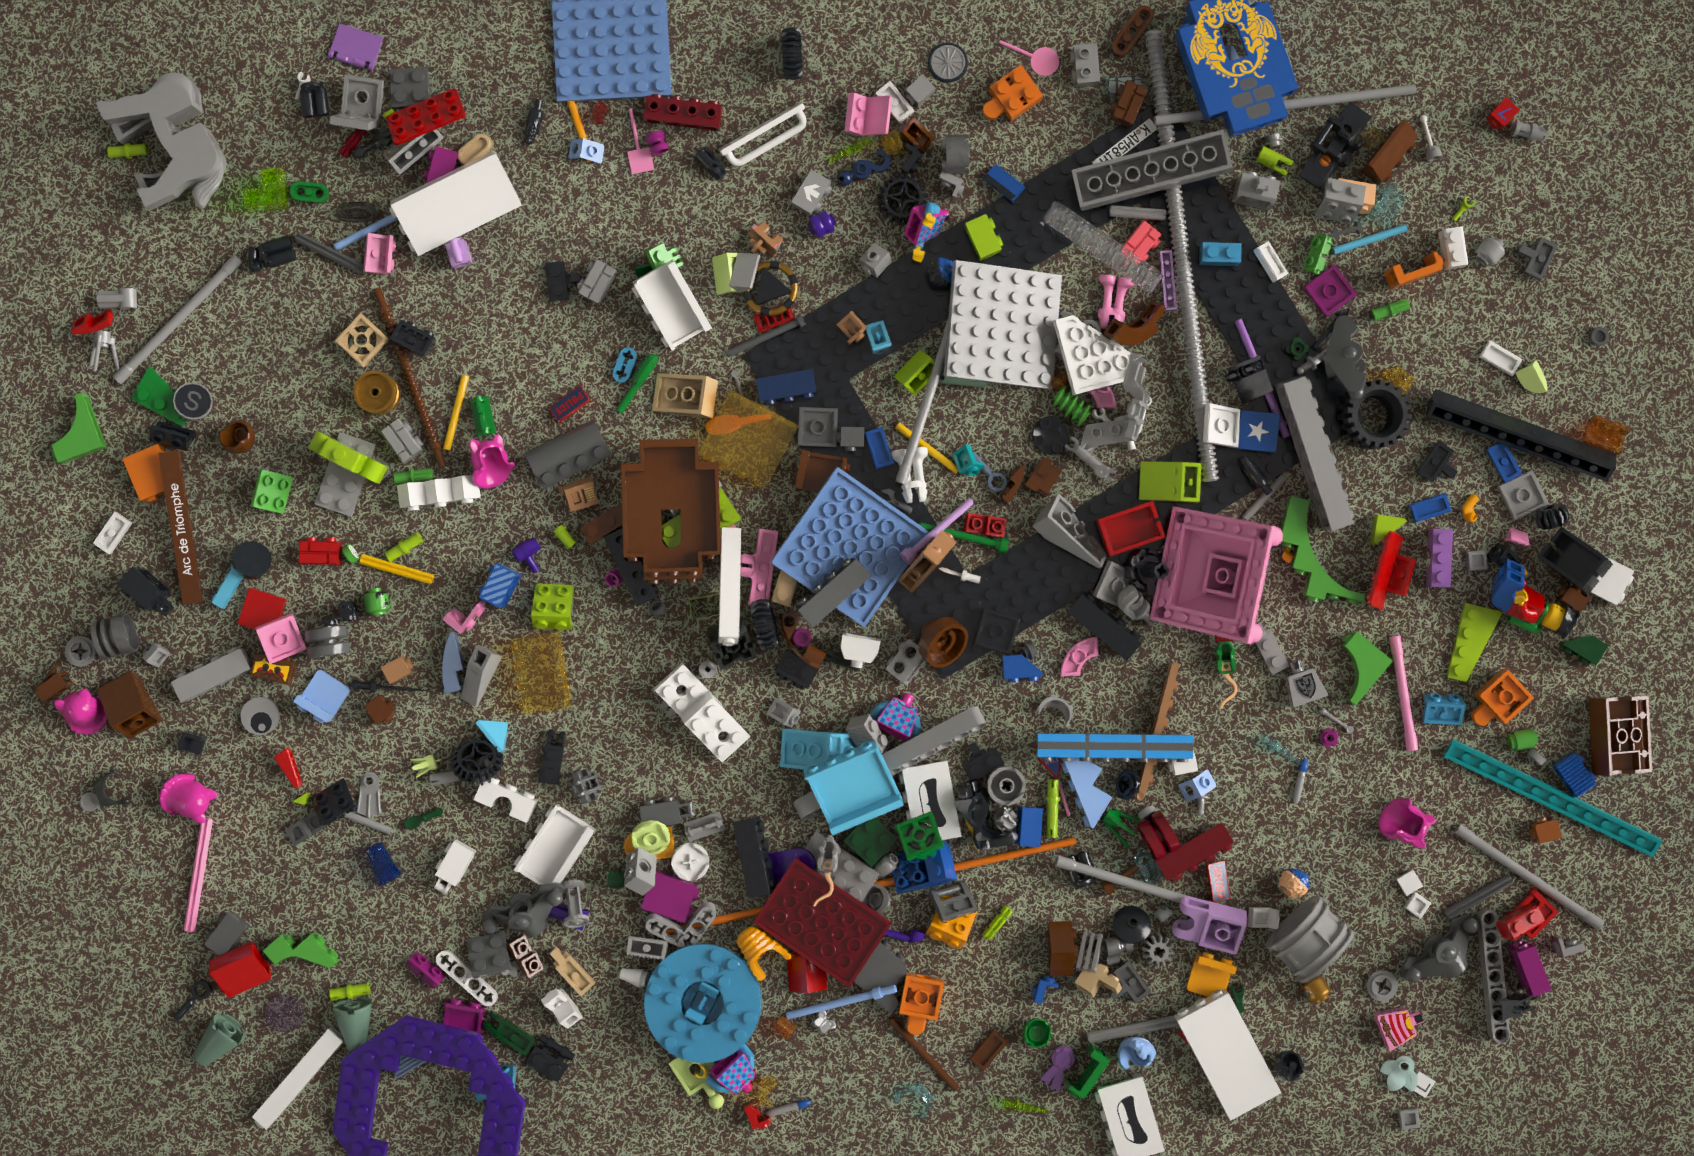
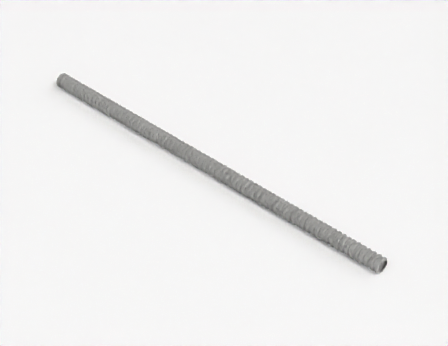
(1182, 259)

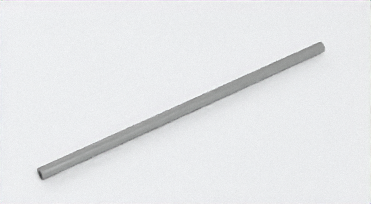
(1303, 102)

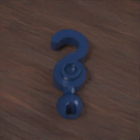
(863, 168)

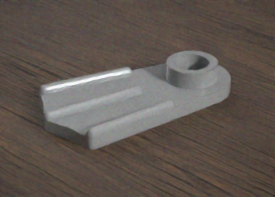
(369, 796)

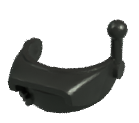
(101, 795)

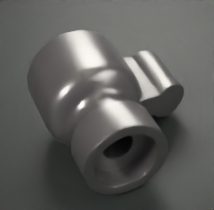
(1113, 948)

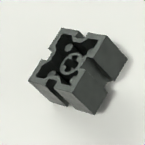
(729, 654)

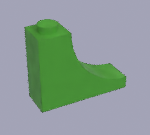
(83, 436)
(1367, 661)

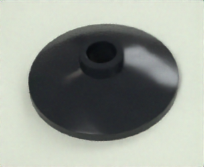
(1128, 932)

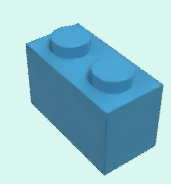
(1220, 254)

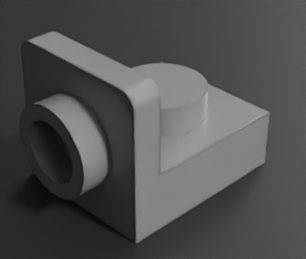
(949, 181)
(783, 712)
(1571, 946)

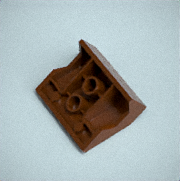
(1620, 735)

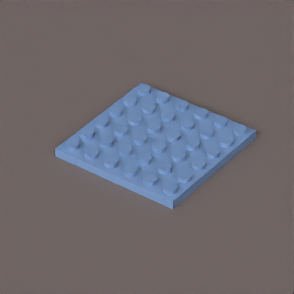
(611, 49)
(844, 524)

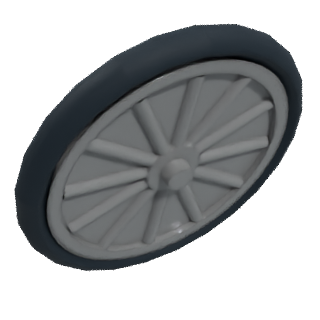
(948, 62)

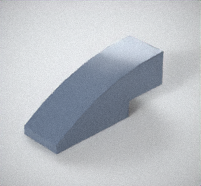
(452, 663)

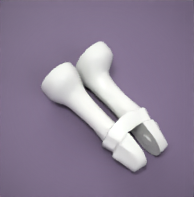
(920, 455)

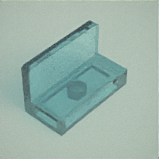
(1388, 206)

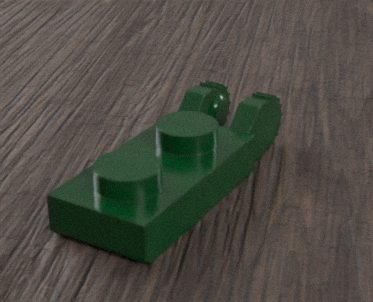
(510, 1033)

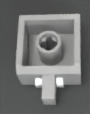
(1255, 190)

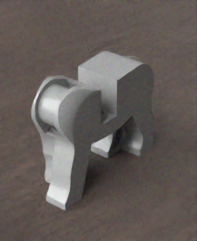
(194, 151)

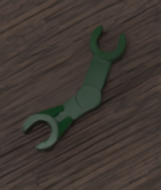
(1238, 996)

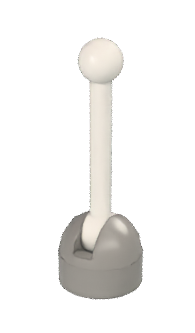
(1432, 152)

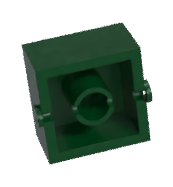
(870, 840)

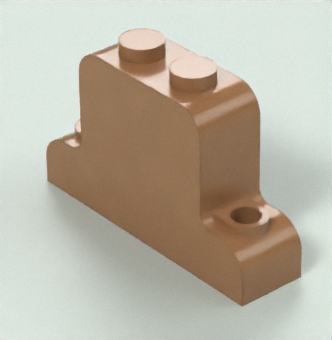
(927, 561)

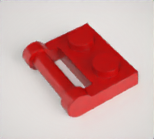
(1547, 910)

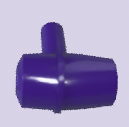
(525, 551)

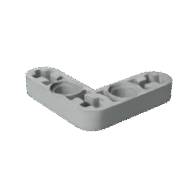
(682, 932)

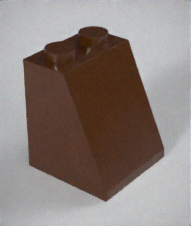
(128, 705)

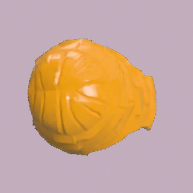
(754, 944)

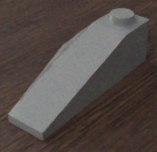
(1061, 527)

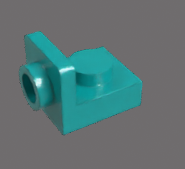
(966, 461)

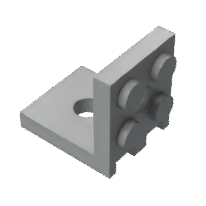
(356, 113)

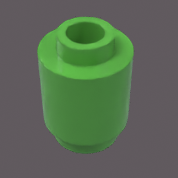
(1522, 739)

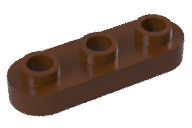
(1136, 24)

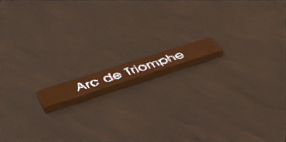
(181, 527)

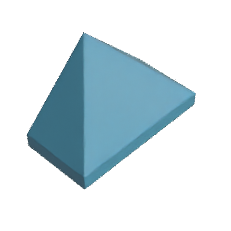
(878, 336)
(495, 732)

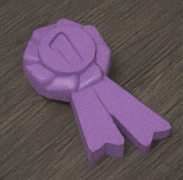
(1062, 1059)

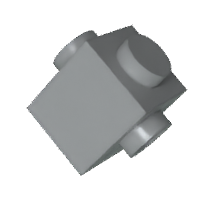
(875, 260)

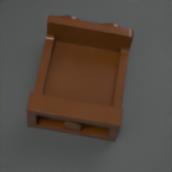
(816, 468)

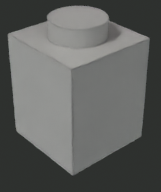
(919, 91)

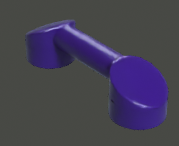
(915, 935)

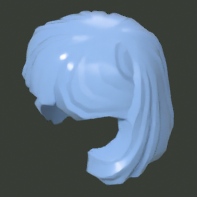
(1136, 1050)

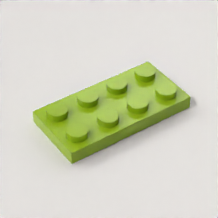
(728, 517)

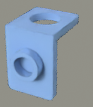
(587, 150)
(1200, 785)

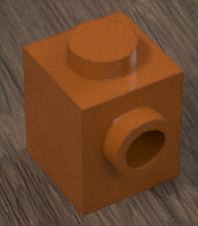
(1544, 830)

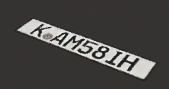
(1128, 142)

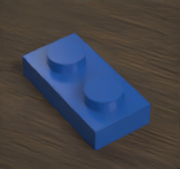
(1503, 462)

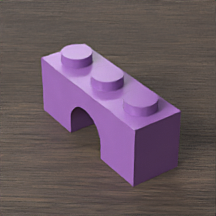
(1440, 546)

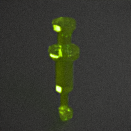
(851, 149)
(1017, 1105)

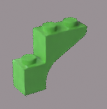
(310, 949)

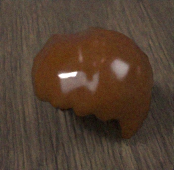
(237, 437)

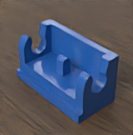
(1029, 826)

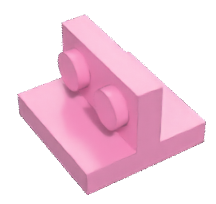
(280, 638)

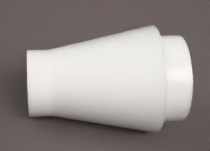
(636, 977)

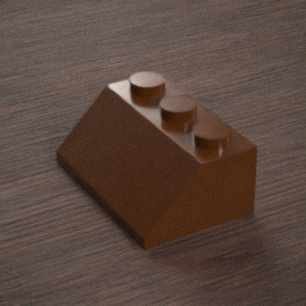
(1390, 153)

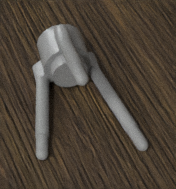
(102, 340)

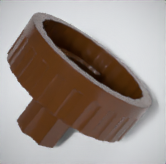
(936, 645)

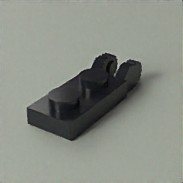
(552, 759)

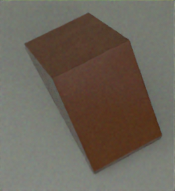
(916, 134)

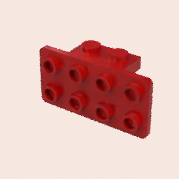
(425, 116)
(1393, 572)

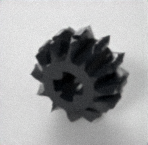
(1552, 516)

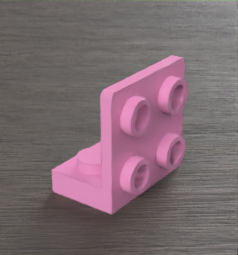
(868, 115)

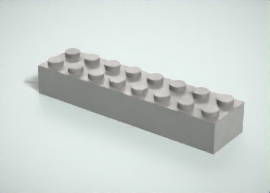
(1152, 170)
(1314, 453)

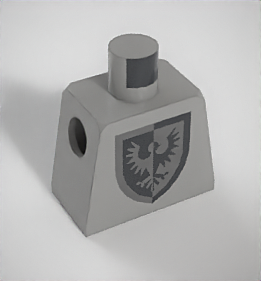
(1303, 685)

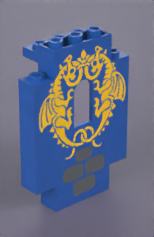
(1240, 90)

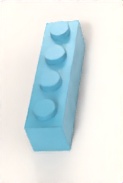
(227, 588)

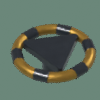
(771, 288)

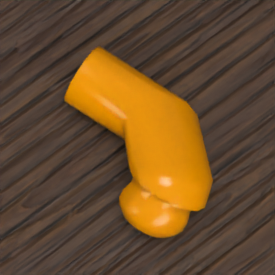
(1467, 508)

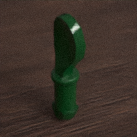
(415, 821)

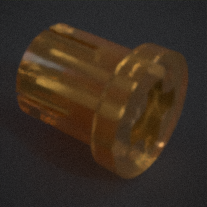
(785, 1027)

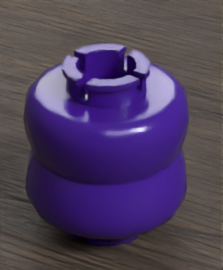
(821, 224)

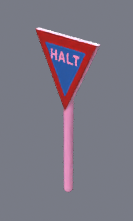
(1054, 768)

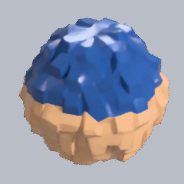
(1294, 883)

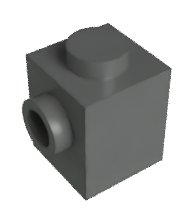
(851, 438)

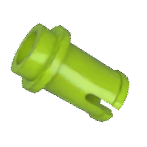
(564, 536)

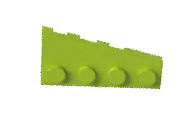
(1471, 638)

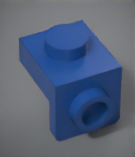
(1039, 990)

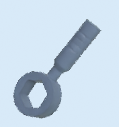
(985, 469)

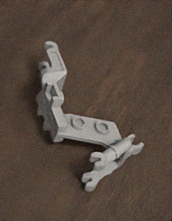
(1118, 430)

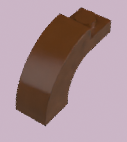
(1138, 330)

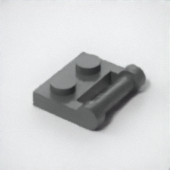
(956, 906)

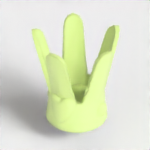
(425, 764)

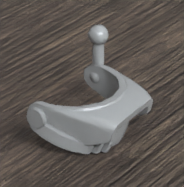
(1062, 705)

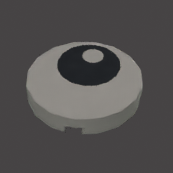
(260, 716)

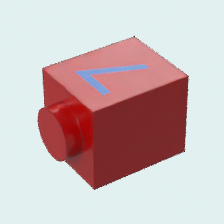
(1502, 114)

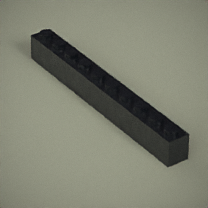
(1521, 435)

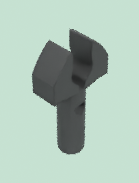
(896, 503)

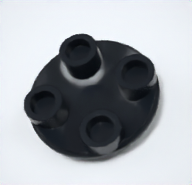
(1051, 435)

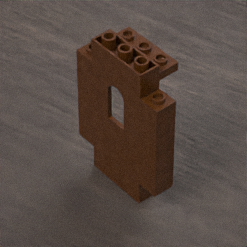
(671, 480)

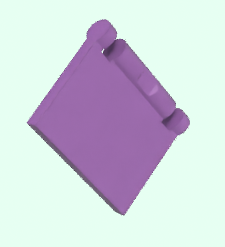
(355, 47)

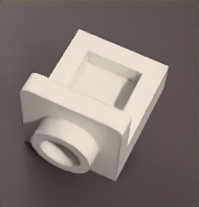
(1263, 917)

